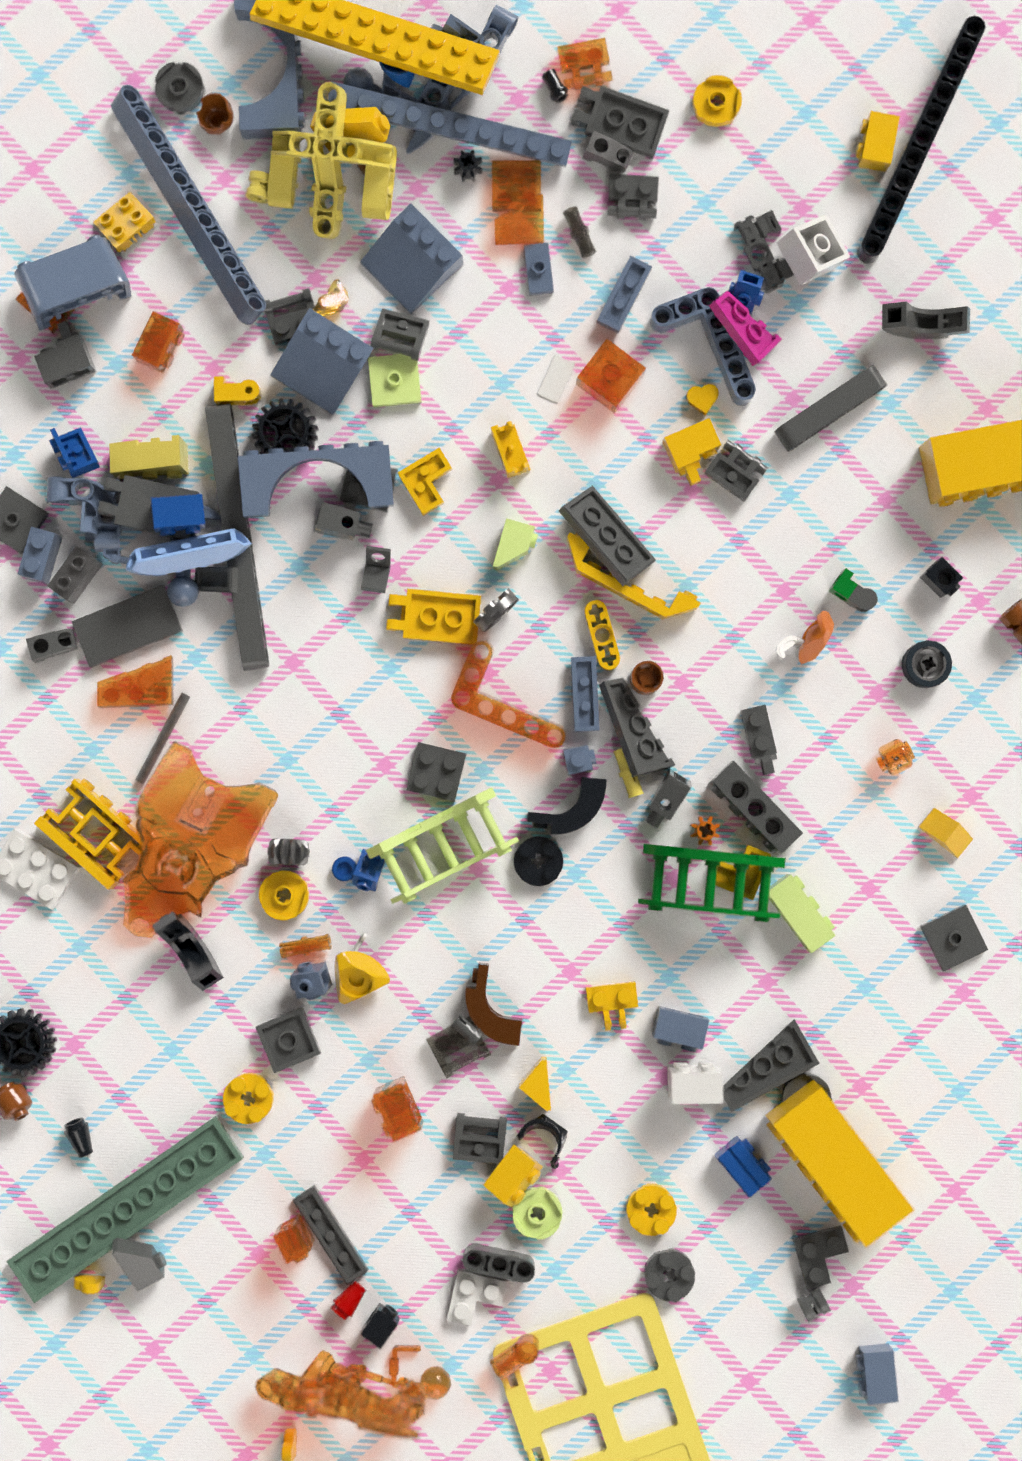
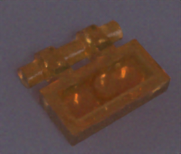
(581, 57)

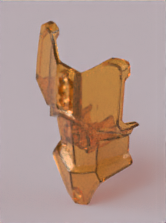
(188, 851)

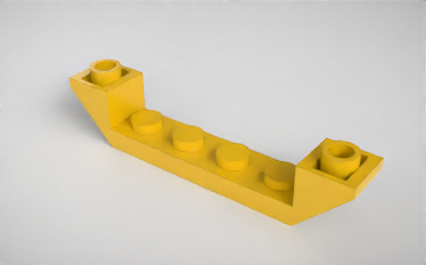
(681, 604)

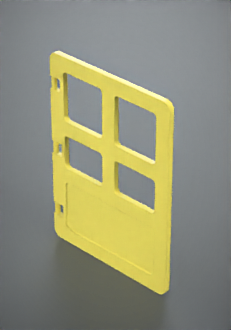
(671, 1443)

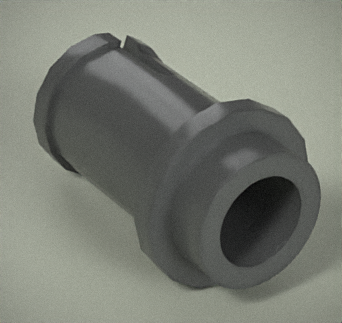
(467, 1030)

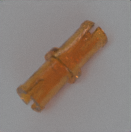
(305, 946)

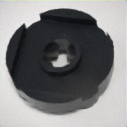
(549, 871)

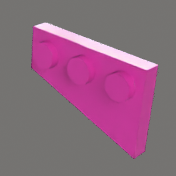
(743, 329)

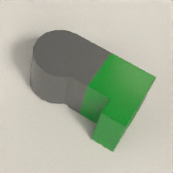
(852, 593)

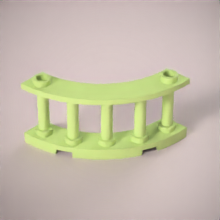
(434, 825)

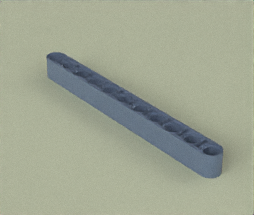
(188, 205)

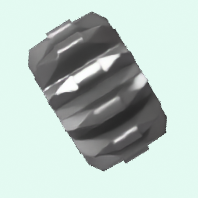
(288, 852)

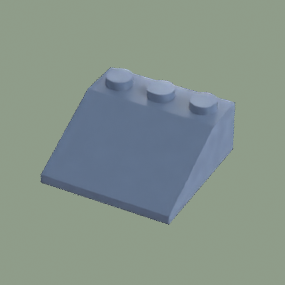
(412, 259)
(321, 361)

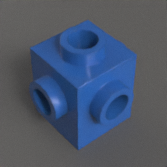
(747, 289)

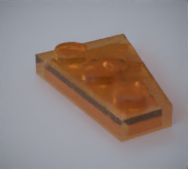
(138, 688)

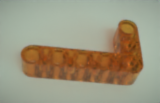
(499, 706)

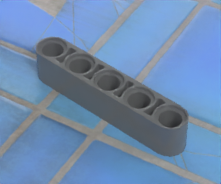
(830, 408)

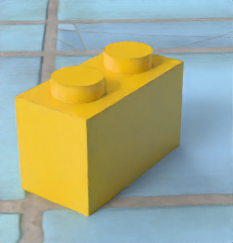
(878, 141)
(513, 1176)

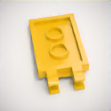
(436, 616)

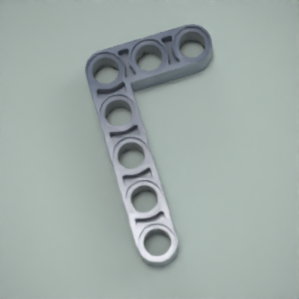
(714, 336)

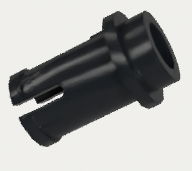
(555, 86)

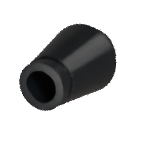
(79, 1136)

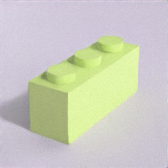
(801, 912)

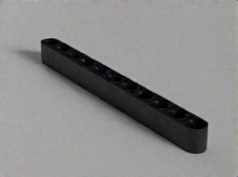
(926, 129)

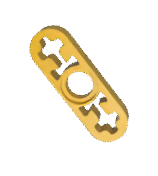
(591, 619)

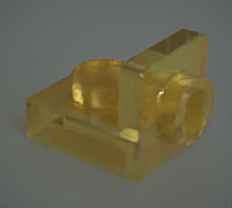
(333, 301)

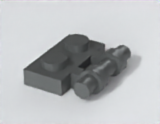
(635, 190)
(733, 477)

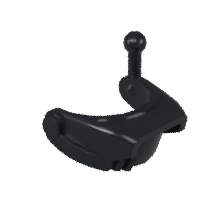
(555, 1129)

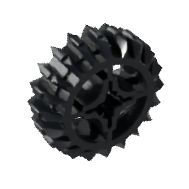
(289, 422)
(34, 1024)

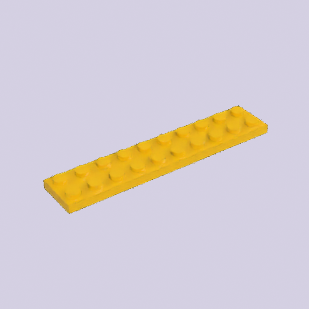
(383, 39)

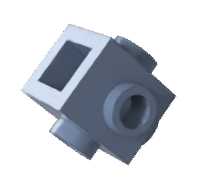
(310, 980)

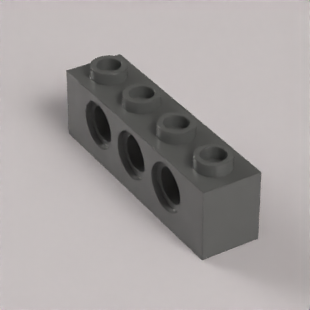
(786, 832)

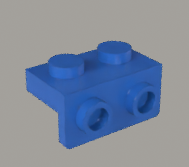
(74, 452)

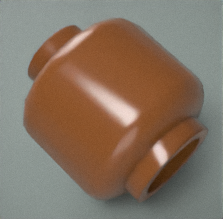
(14, 1101)

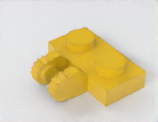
(612, 997)

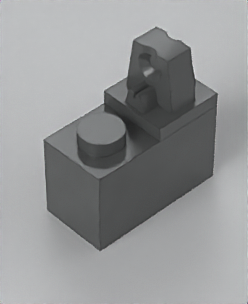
(66, 361)

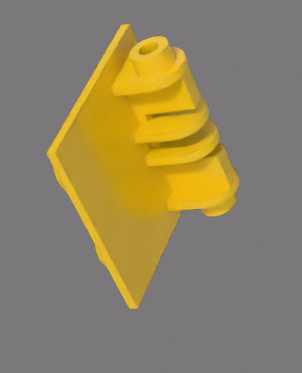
(124, 221)

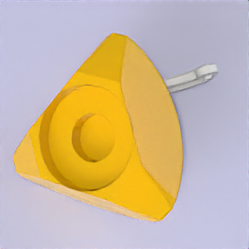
(358, 974)

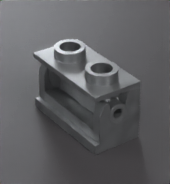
(74, 575)

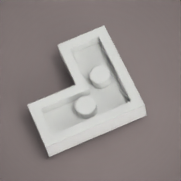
(469, 1289)

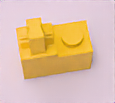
(688, 447)

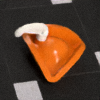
(813, 640)

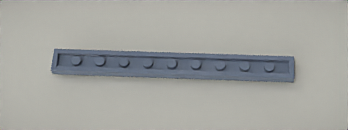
(460, 126)

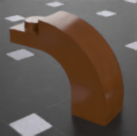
(492, 1024)

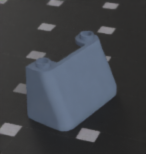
(71, 279)

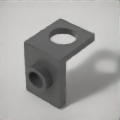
(376, 571)

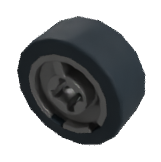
(916, 671)

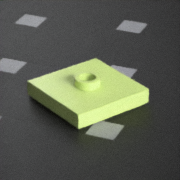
(394, 380)

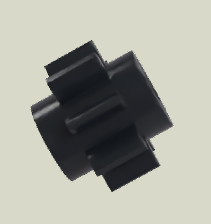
(463, 160)

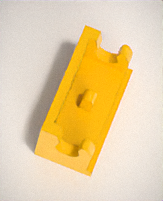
(510, 449)

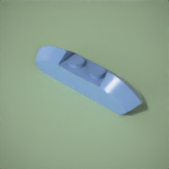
(187, 553)

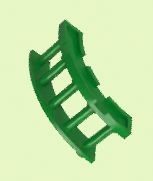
(712, 861)

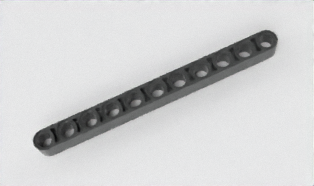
(247, 599)

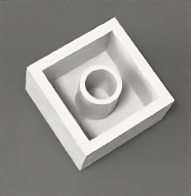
(813, 249)
(695, 1083)

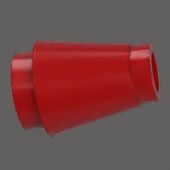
(348, 1300)

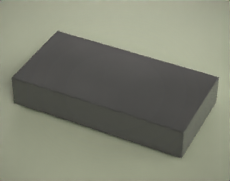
(217, 579)

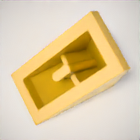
(946, 832)
(536, 1084)

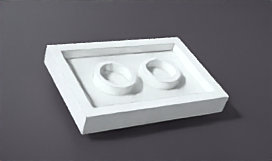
(35, 869)

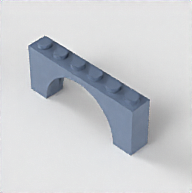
(282, 106)
(262, 472)

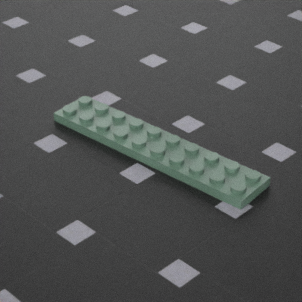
(125, 1209)

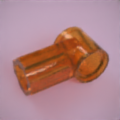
(514, 1357)

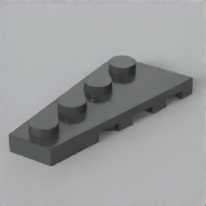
(637, 741)
(774, 1065)

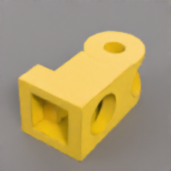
(236, 393)

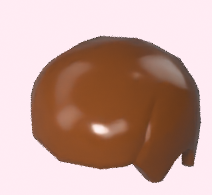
(215, 114)

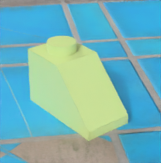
(514, 543)

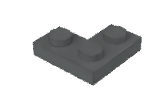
(813, 1250)

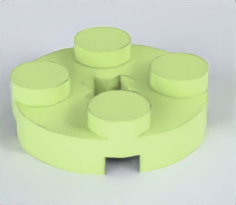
(535, 1227)

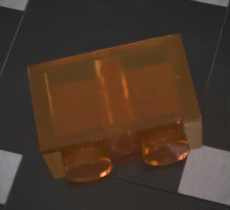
(158, 342)
(294, 1239)

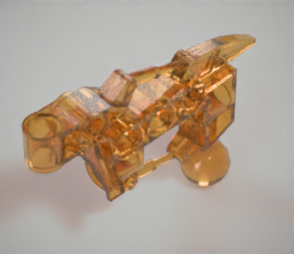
(336, 1393)

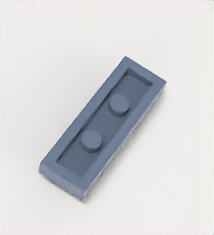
(624, 294)
(585, 694)

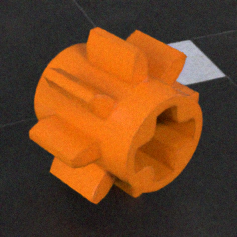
(711, 827)

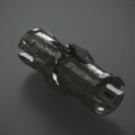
(579, 232)

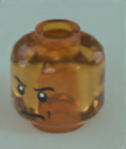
(895, 757)

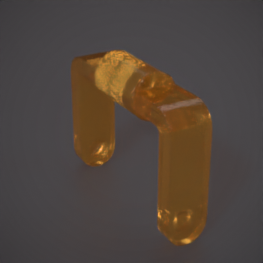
(394, 1361)

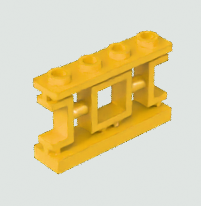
(79, 849)

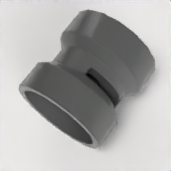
(819, 1302)

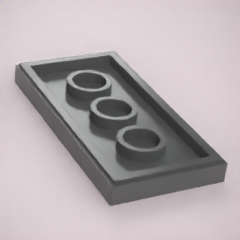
(607, 535)
(127, 626)

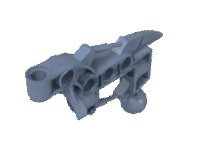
(498, 27)
(106, 536)

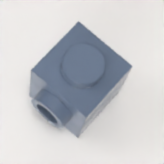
(579, 759)

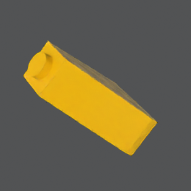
(360, 123)

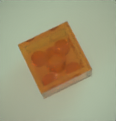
(610, 375)
(397, 1109)

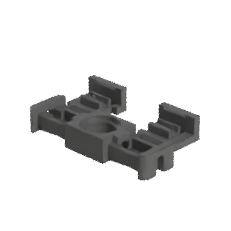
(758, 232)

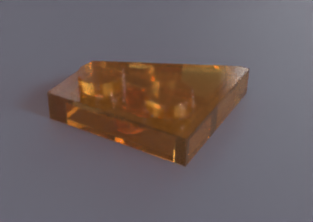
(521, 224)

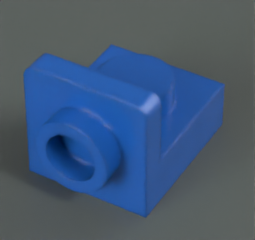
(367, 872)

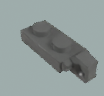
(760, 737)

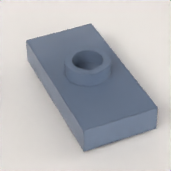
(538, 269)

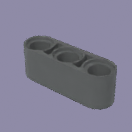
(507, 1272)

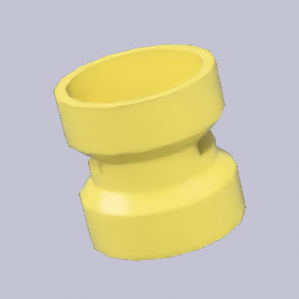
(258, 186)

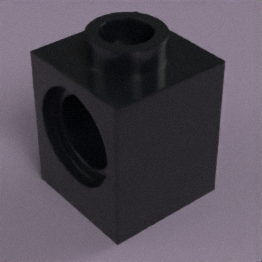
(930, 578)
(380, 1325)

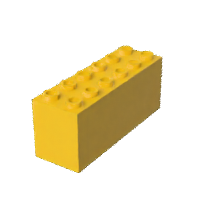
(973, 463)
(838, 1164)

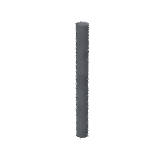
(162, 738)

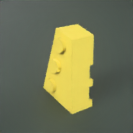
(149, 458)

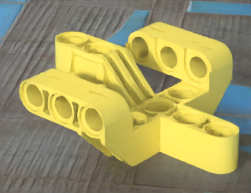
(286, 154)

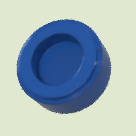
(344, 868)

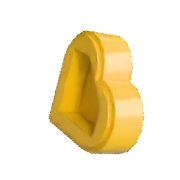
(702, 398)
(89, 1283)
(289, 1445)

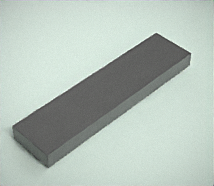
(330, 1234)

